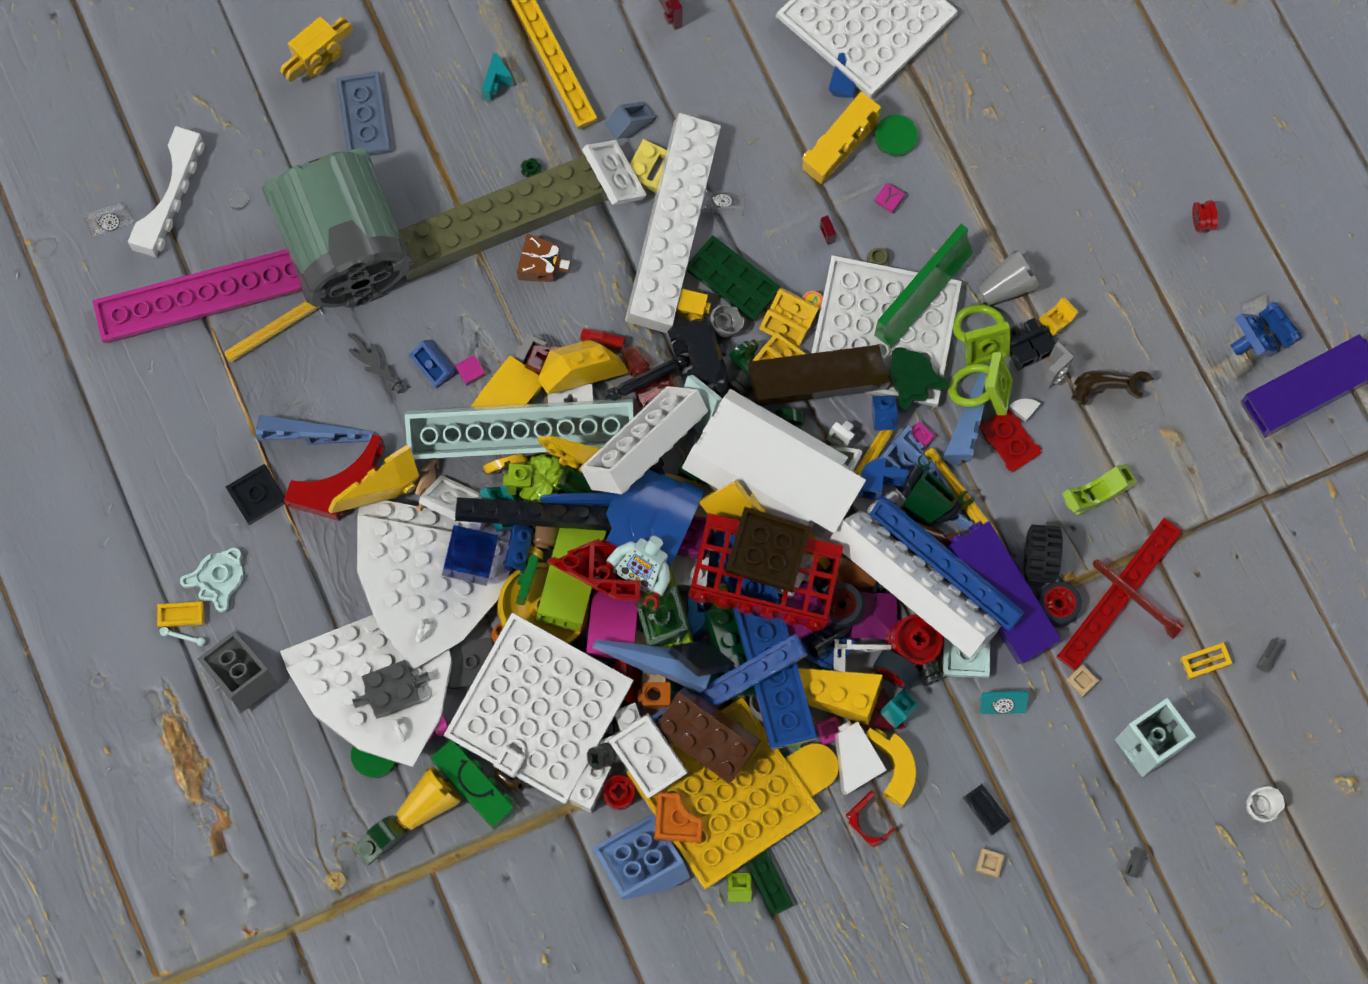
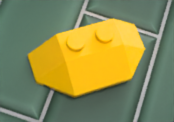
(579, 366)

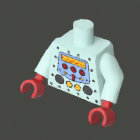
(642, 563)

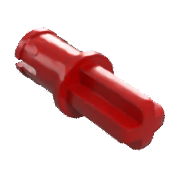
(603, 338)

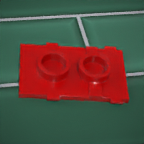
(1010, 440)

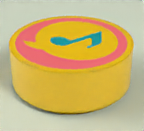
(814, 298)

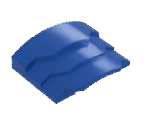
(656, 508)

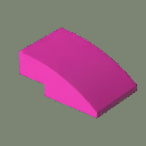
(611, 621)

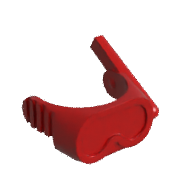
(853, 817)

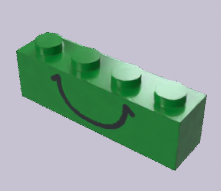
(472, 784)

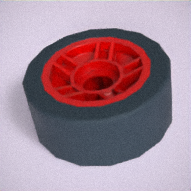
(1069, 599)
(896, 669)

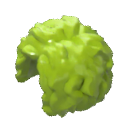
(544, 478)

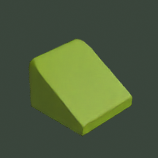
(739, 887)

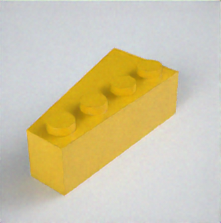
(842, 693)

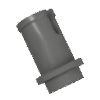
(1136, 862)

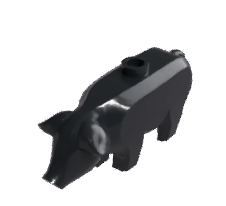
(704, 353)

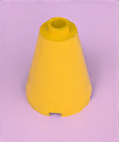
(427, 800)

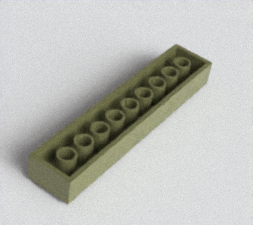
(501, 216)

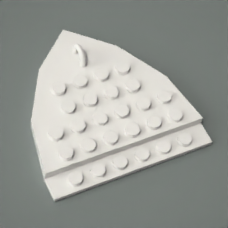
(402, 578)
(330, 676)

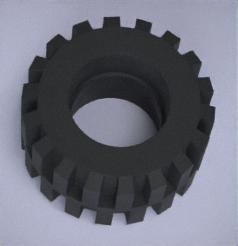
(1043, 553)

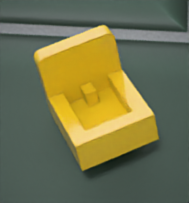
(1059, 316)

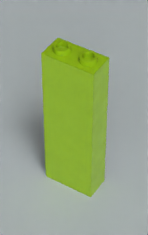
(563, 596)

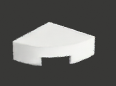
(1024, 408)

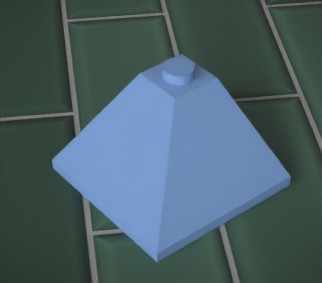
(639, 862)

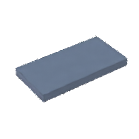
(364, 113)

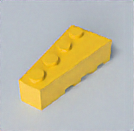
(842, 138)

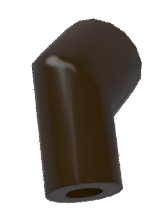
(508, 782)

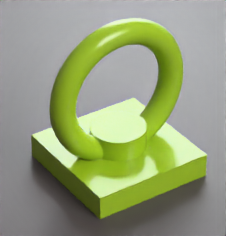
(984, 341)
(997, 384)

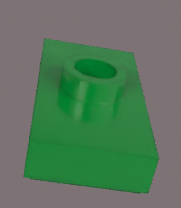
(525, 580)

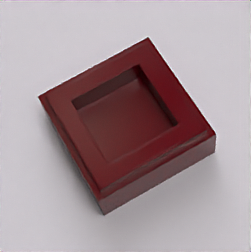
(827, 230)

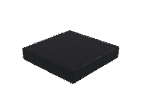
(256, 494)
(702, 658)

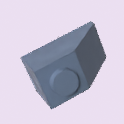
(629, 119)

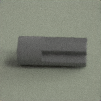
(1270, 656)

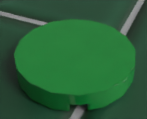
(896, 135)
(370, 765)

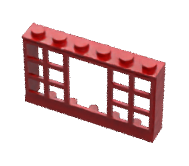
(766, 609)

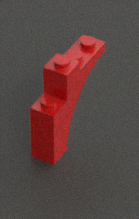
(317, 495)

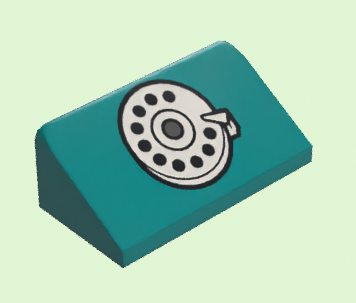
(1003, 702)

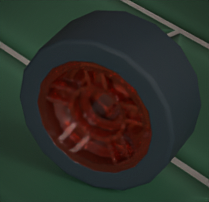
(854, 605)

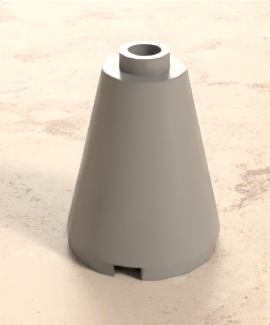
(1007, 281)

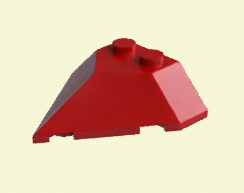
(584, 562)

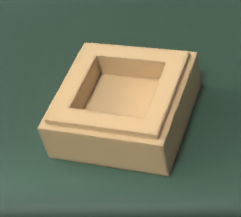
(1082, 680)
(989, 863)

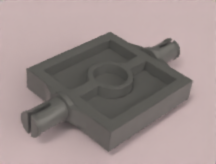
(390, 689)

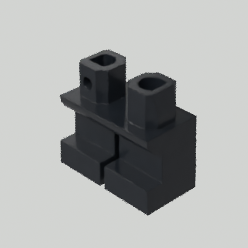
(1031, 346)

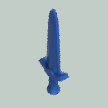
(597, 499)

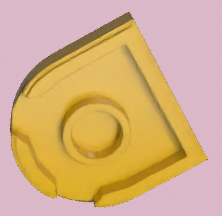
(814, 766)

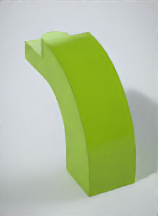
(1099, 491)

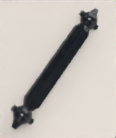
(647, 378)

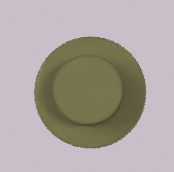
(878, 256)

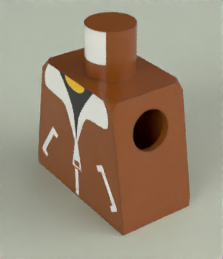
(540, 260)

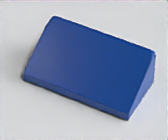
(841, 84)
(432, 363)

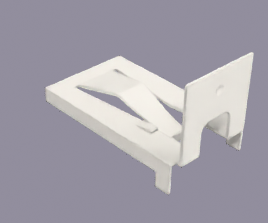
(839, 663)

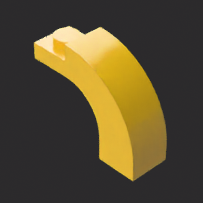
(902, 762)

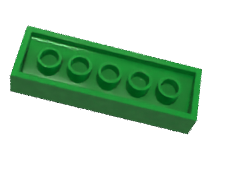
(924, 287)

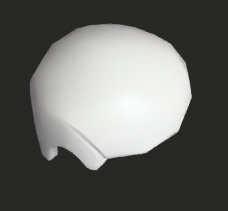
(1265, 803)

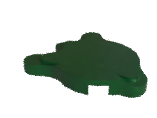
(912, 376)

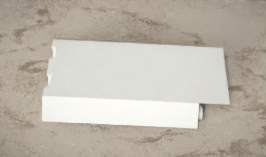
(776, 462)

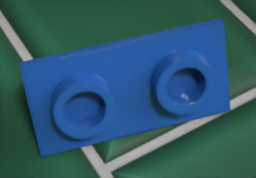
(1280, 324)
(518, 548)

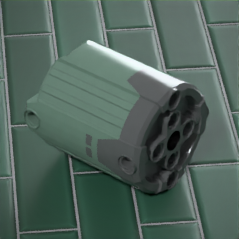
(338, 229)

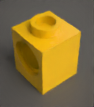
(693, 305)

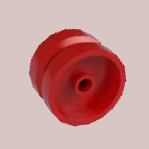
(926, 641)

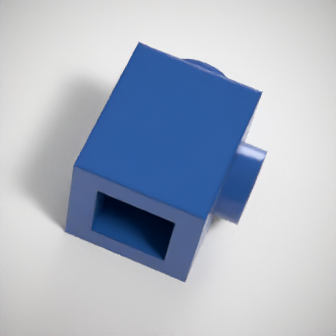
(884, 413)

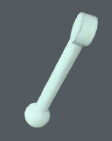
(164, 631)

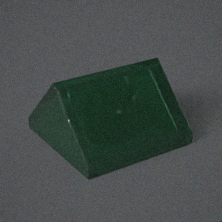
(665, 624)

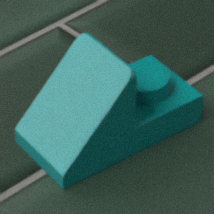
(496, 74)
(899, 708)

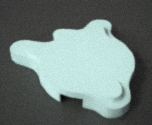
(217, 577)

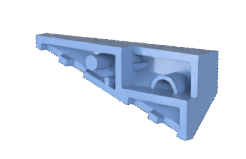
(279, 429)
(966, 431)
(905, 452)
(653, 661)

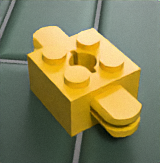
(316, 48)

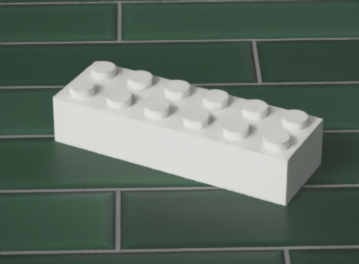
(644, 440)

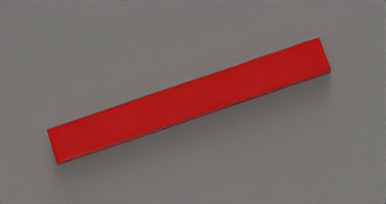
(1115, 599)

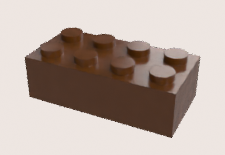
(707, 735)

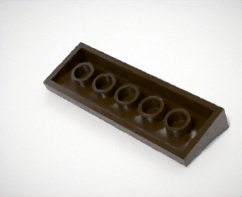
(818, 375)

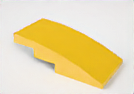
(510, 386)

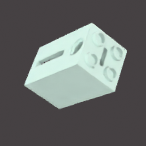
(1151, 739)

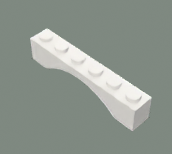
(150, 232)

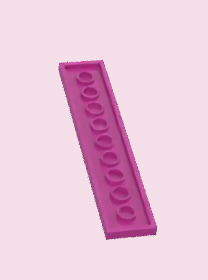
(195, 296)

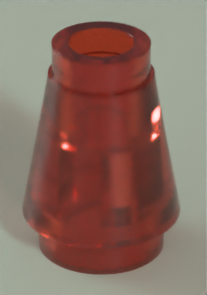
(635, 362)

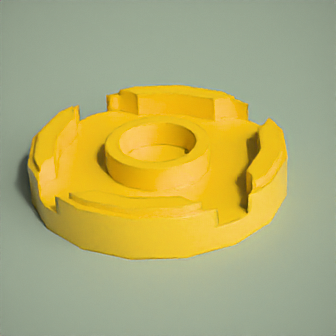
(503, 464)

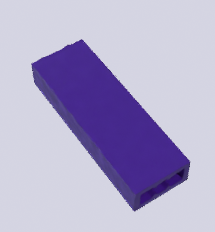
(1309, 386)
(989, 558)

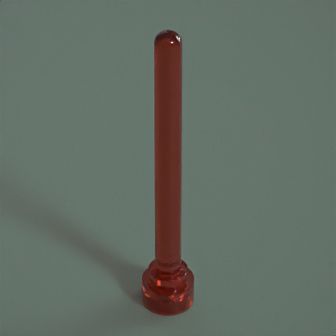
(1171, 626)

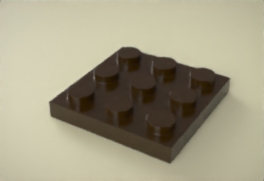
(768, 549)

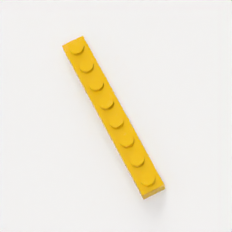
(555, 62)

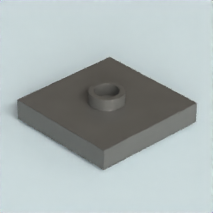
(467, 661)

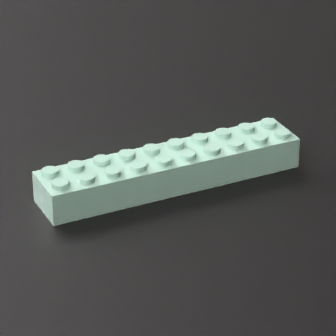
(512, 427)

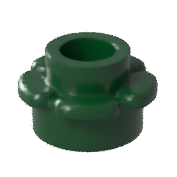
(537, 167)

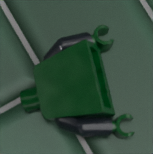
(929, 498)

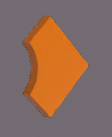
(674, 821)

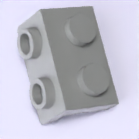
(1061, 358)

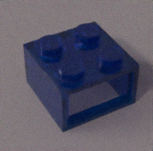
(470, 555)

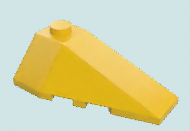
(570, 452)
(389, 482)

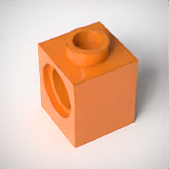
(661, 687)

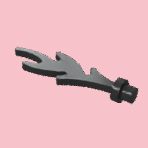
(374, 359)

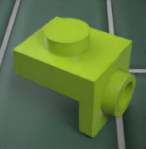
(517, 476)

